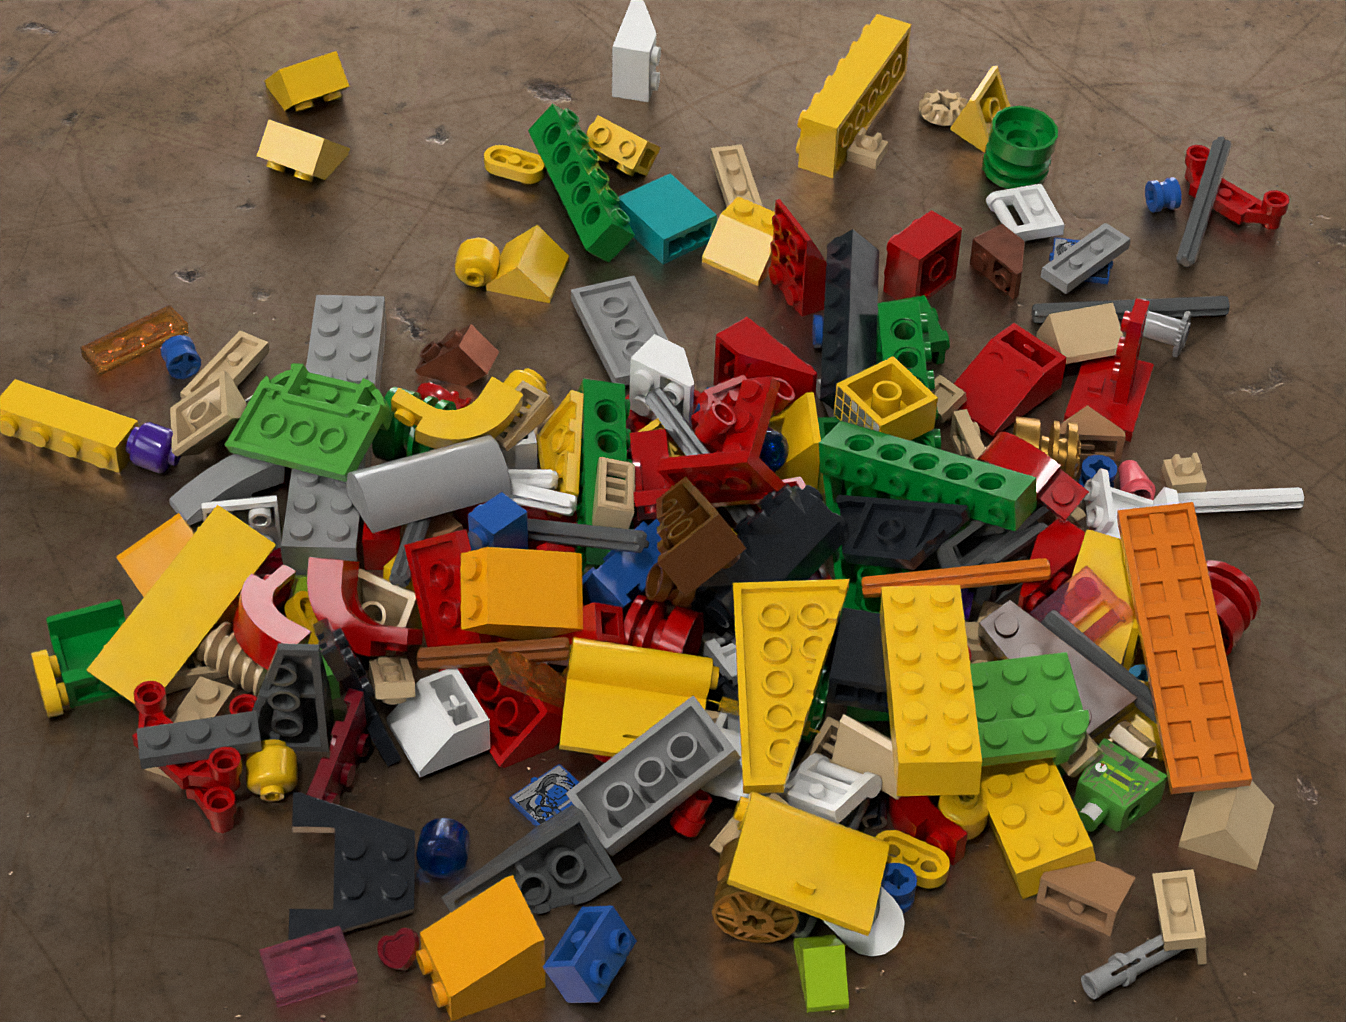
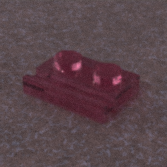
(308, 966)

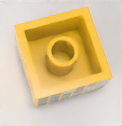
(887, 401)

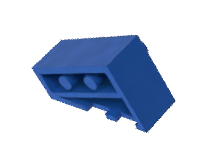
(623, 573)

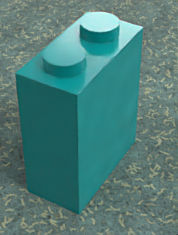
(668, 218)

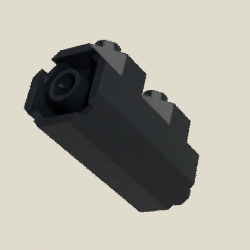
(783, 543)

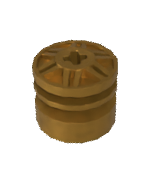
(1063, 450)
(747, 914)

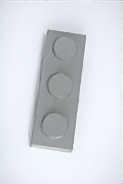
(1085, 258)

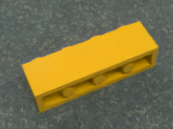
(65, 425)

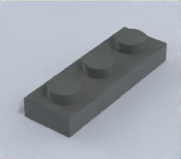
(197, 739)

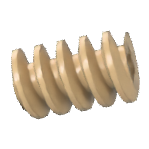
(227, 656)

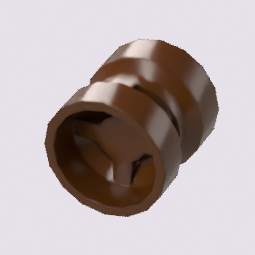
(661, 588)

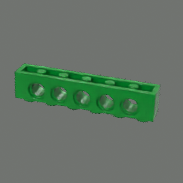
(581, 183)
(904, 321)
(602, 430)
(927, 474)

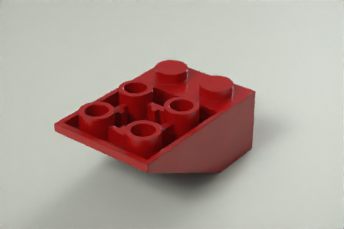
(796, 263)
(756, 354)
(1010, 378)
(1061, 546)

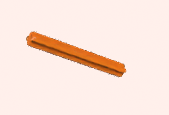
(964, 576)

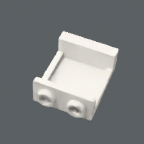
(1105, 501)

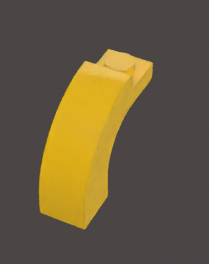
(440, 428)

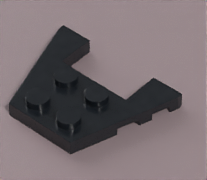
(352, 674)
(370, 868)

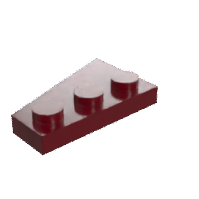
(346, 747)

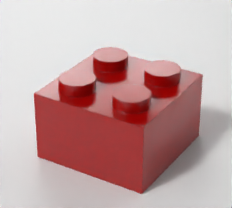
(922, 257)

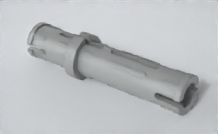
(1101, 979)

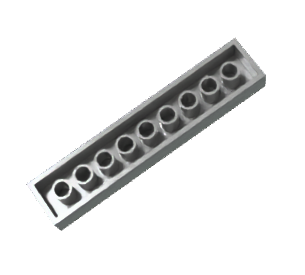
(347, 346)

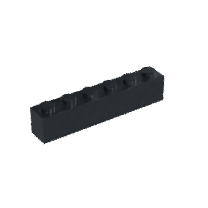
(849, 311)

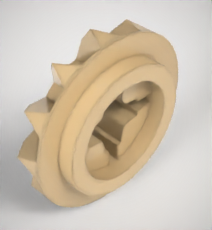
(934, 107)

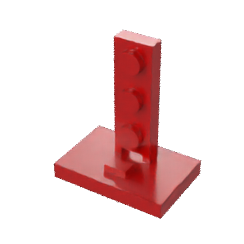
(1119, 382)
(737, 472)
(437, 588)

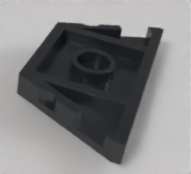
(896, 530)

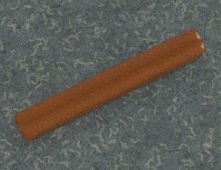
(475, 654)

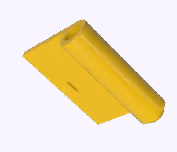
(624, 691)
(807, 862)

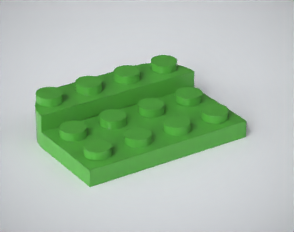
(311, 422)
(1028, 709)

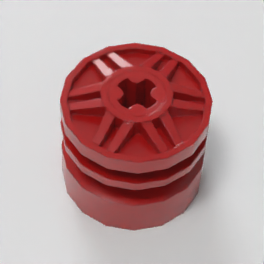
(1235, 601)
(649, 628)

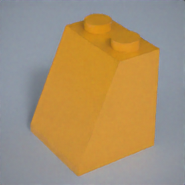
(154, 553)
(521, 592)
(484, 952)

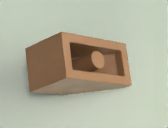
(1088, 893)

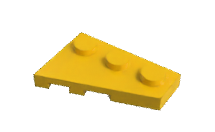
(561, 444)

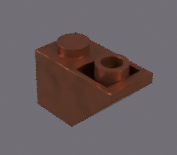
(999, 258)
(458, 358)

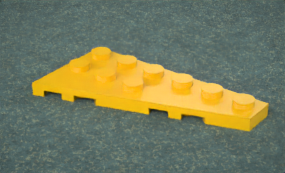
(780, 656)

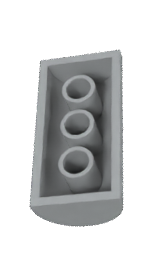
(429, 483)
(653, 775)

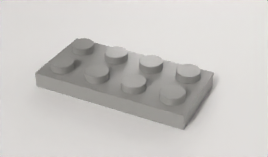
(616, 322)

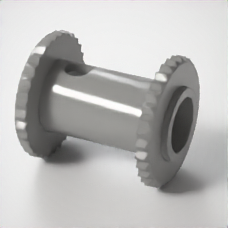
(1168, 330)

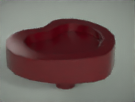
(399, 950)

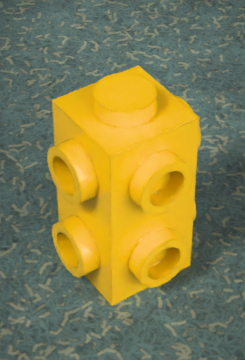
(621, 145)

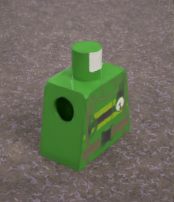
(1117, 789)

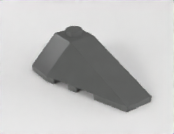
(296, 699)
(551, 864)

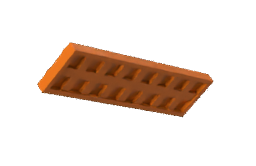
(1183, 649)

